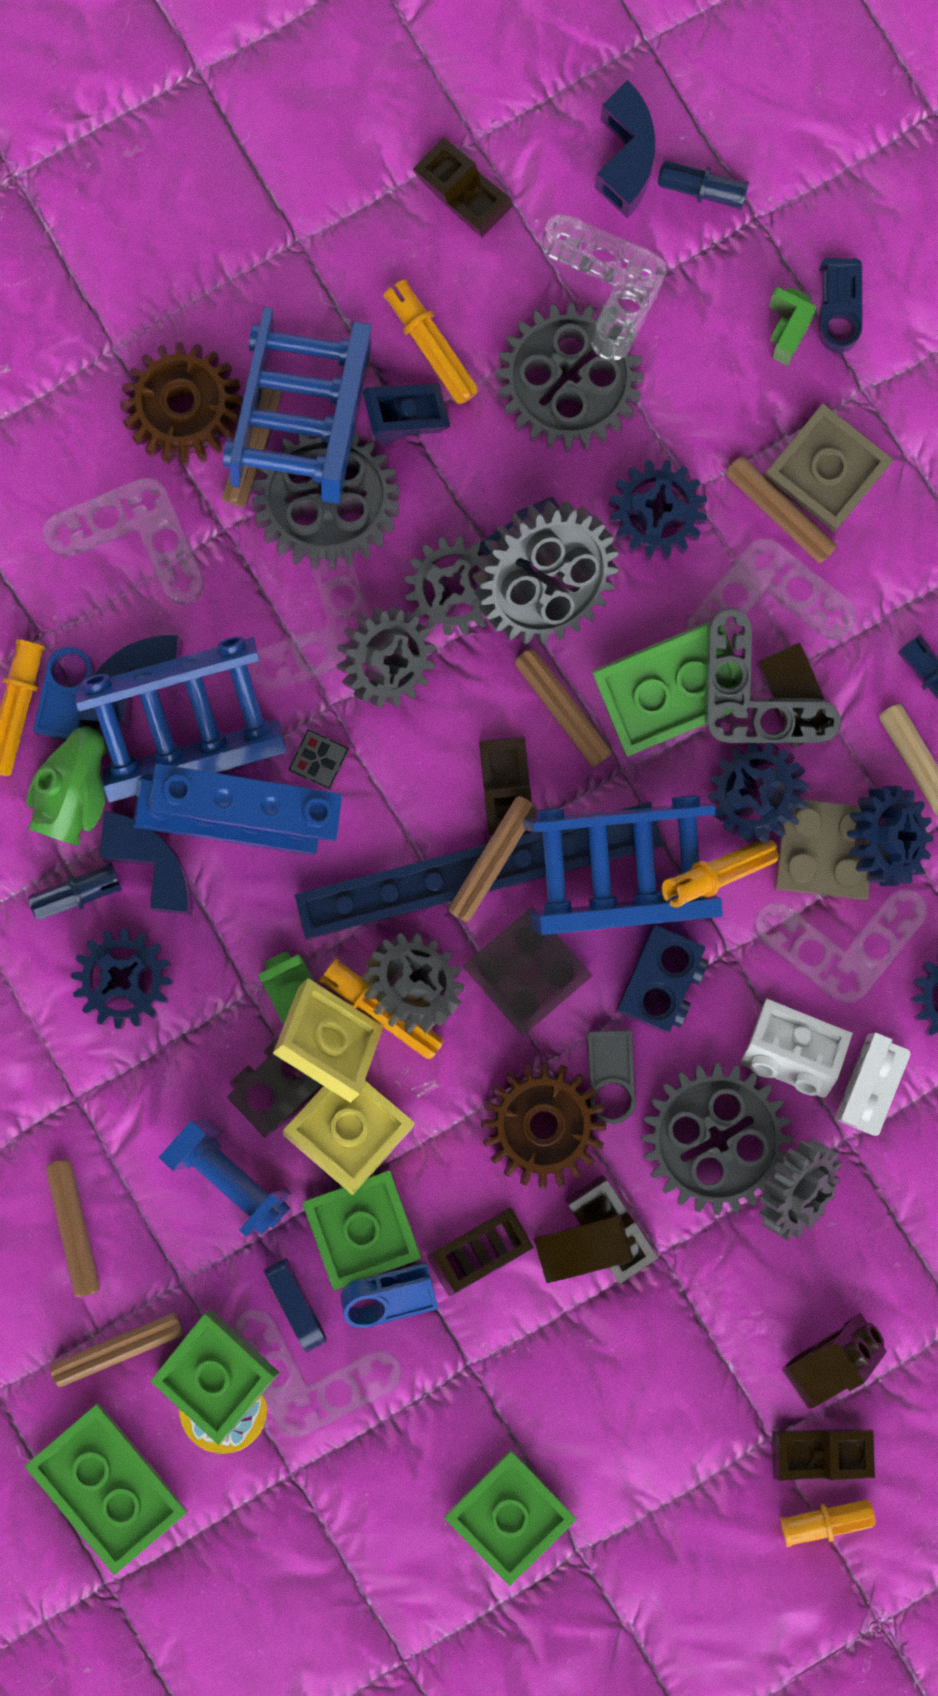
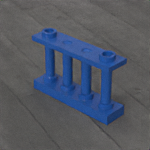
(334, 430)
(214, 749)
(236, 810)
(603, 907)
(198, 1149)

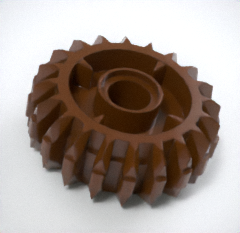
(169, 379)
(572, 1129)

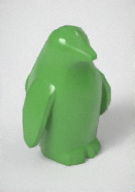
(69, 788)

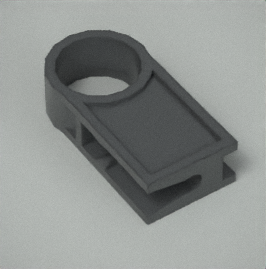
(611, 1062)

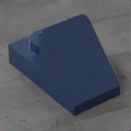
(405, 411)

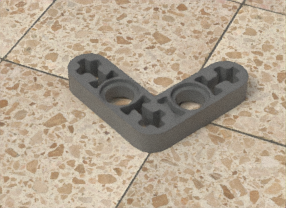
(738, 696)

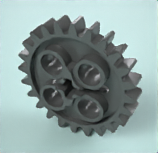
(540, 350)
(329, 535)
(572, 547)
(696, 1100)

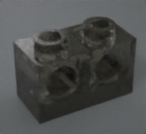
(288, 1093)

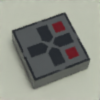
(319, 759)

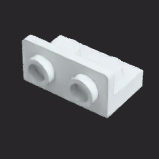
(796, 1049)
(872, 1084)

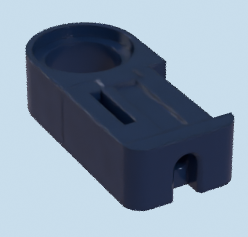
(841, 300)
(295, 1305)

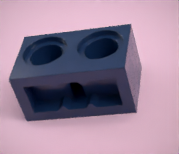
(651, 975)

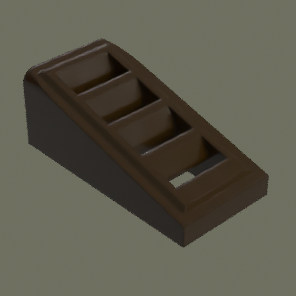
(444, 1270)

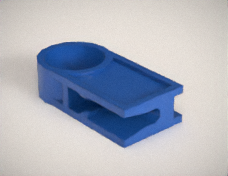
(57, 705)
(398, 1296)

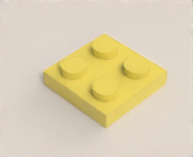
(328, 1040)
(348, 1136)

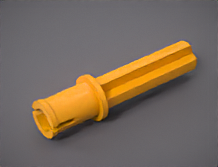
(431, 342)
(17, 700)
(706, 878)
(352, 989)

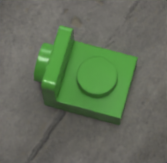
(790, 332)
(282, 980)

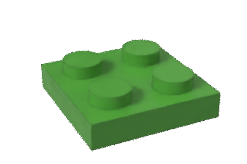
(362, 1231)
(214, 1377)
(510, 1517)

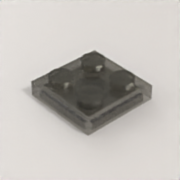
(526, 973)

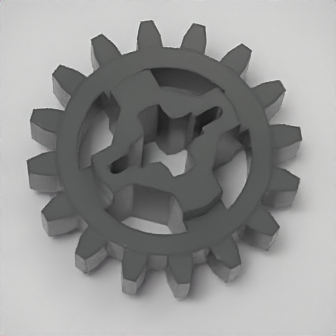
(442, 603)
(389, 675)
(412, 983)
(800, 1189)

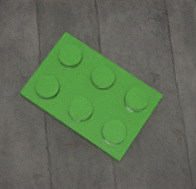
(661, 688)
(106, 1488)

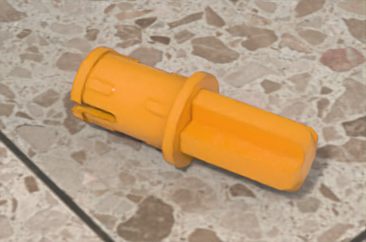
(828, 1522)

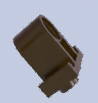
(836, 1362)

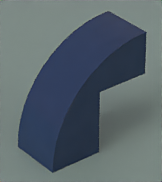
(629, 171)
(130, 658)
(143, 847)

